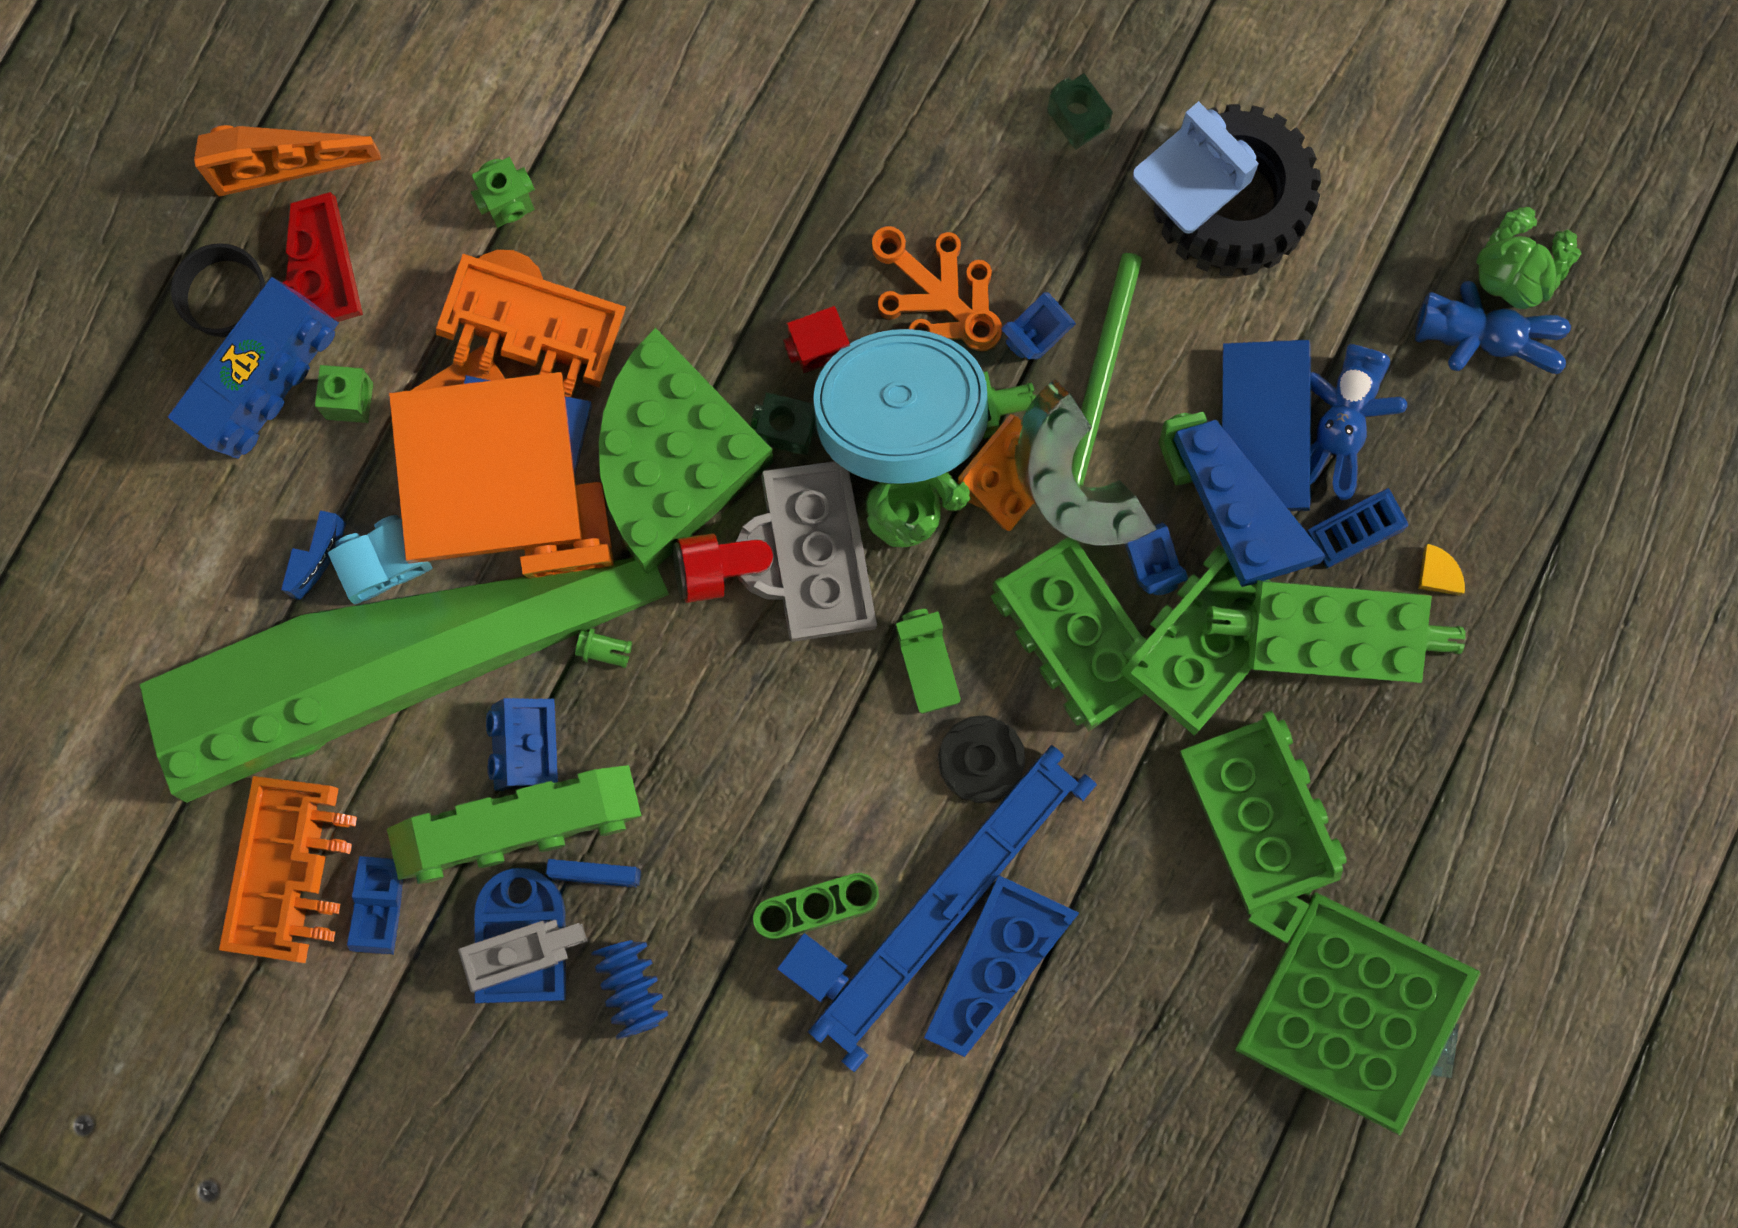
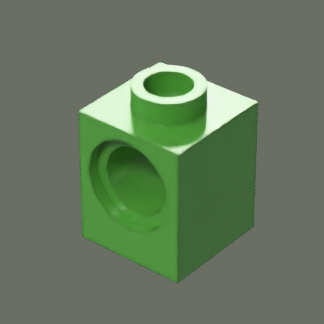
(344, 394)

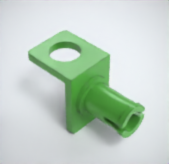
(1006, 402)

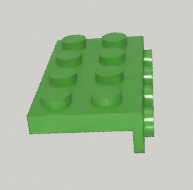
(1074, 629)
(1180, 662)
(1264, 813)

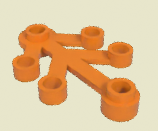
(940, 294)

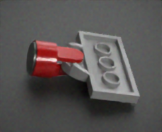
(796, 553)

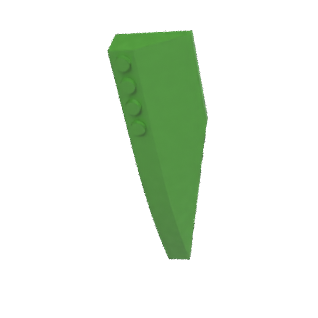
(361, 664)

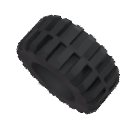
(1262, 240)

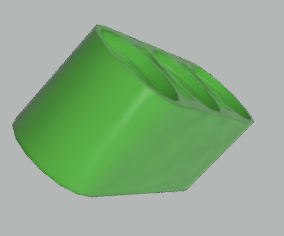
(793, 905)

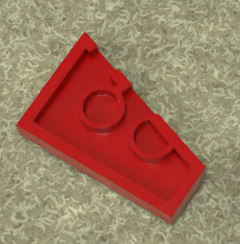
(320, 257)

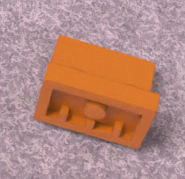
(589, 553)

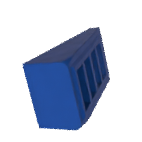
(1390, 511)

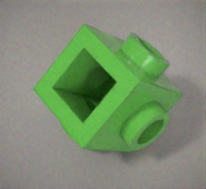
(503, 191)

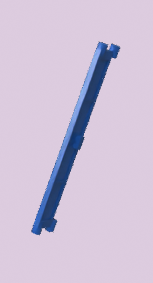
(946, 903)

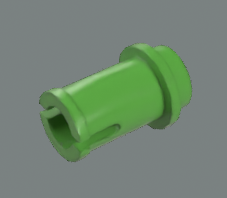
(600, 648)

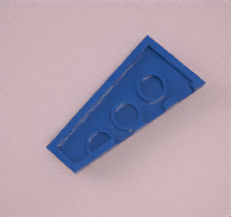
(1246, 513)
(1001, 954)

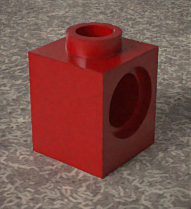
(815, 339)

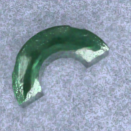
(1044, 468)

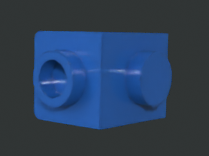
(1038, 328)
(1156, 562)

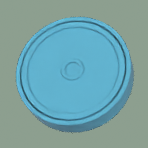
(901, 406)

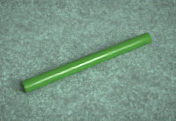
(1106, 358)

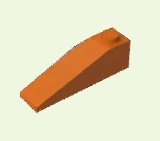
(258, 157)

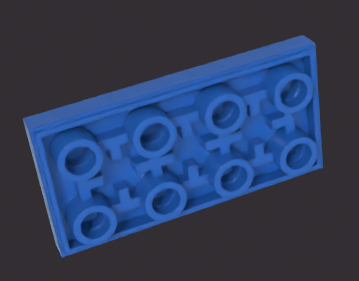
(1270, 413)

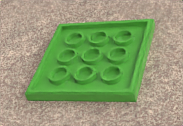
(1358, 1013)

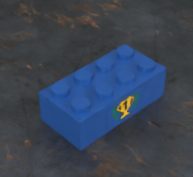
(254, 370)

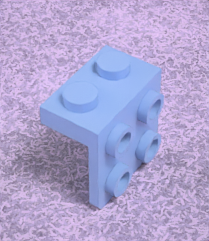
(1196, 169)

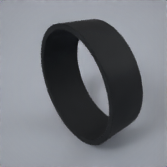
(197, 262)

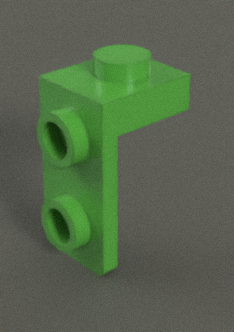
(927, 661)

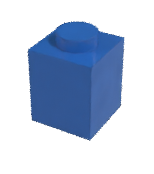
(814, 969)

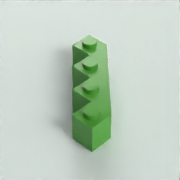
(528, 818)

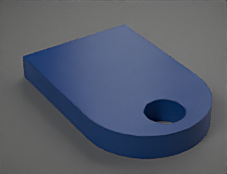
(499, 914)

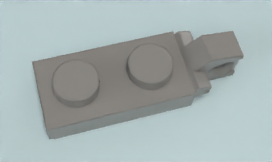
(518, 953)

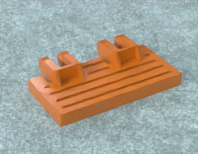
(531, 318)
(277, 867)

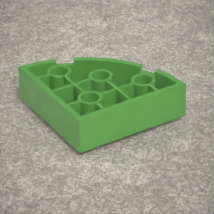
(671, 451)

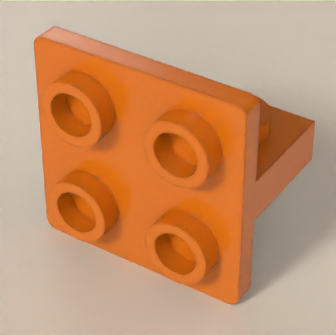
(994, 477)

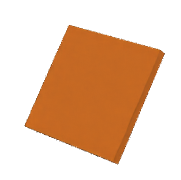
(484, 467)

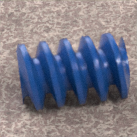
(630, 987)

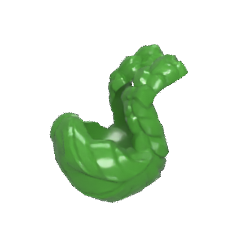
(1519, 267)
(912, 511)

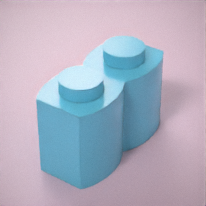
(374, 561)

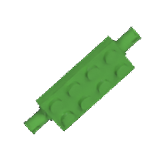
(1337, 631)

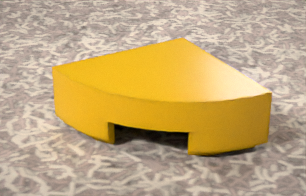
(1440, 572)

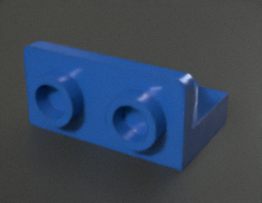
(522, 743)

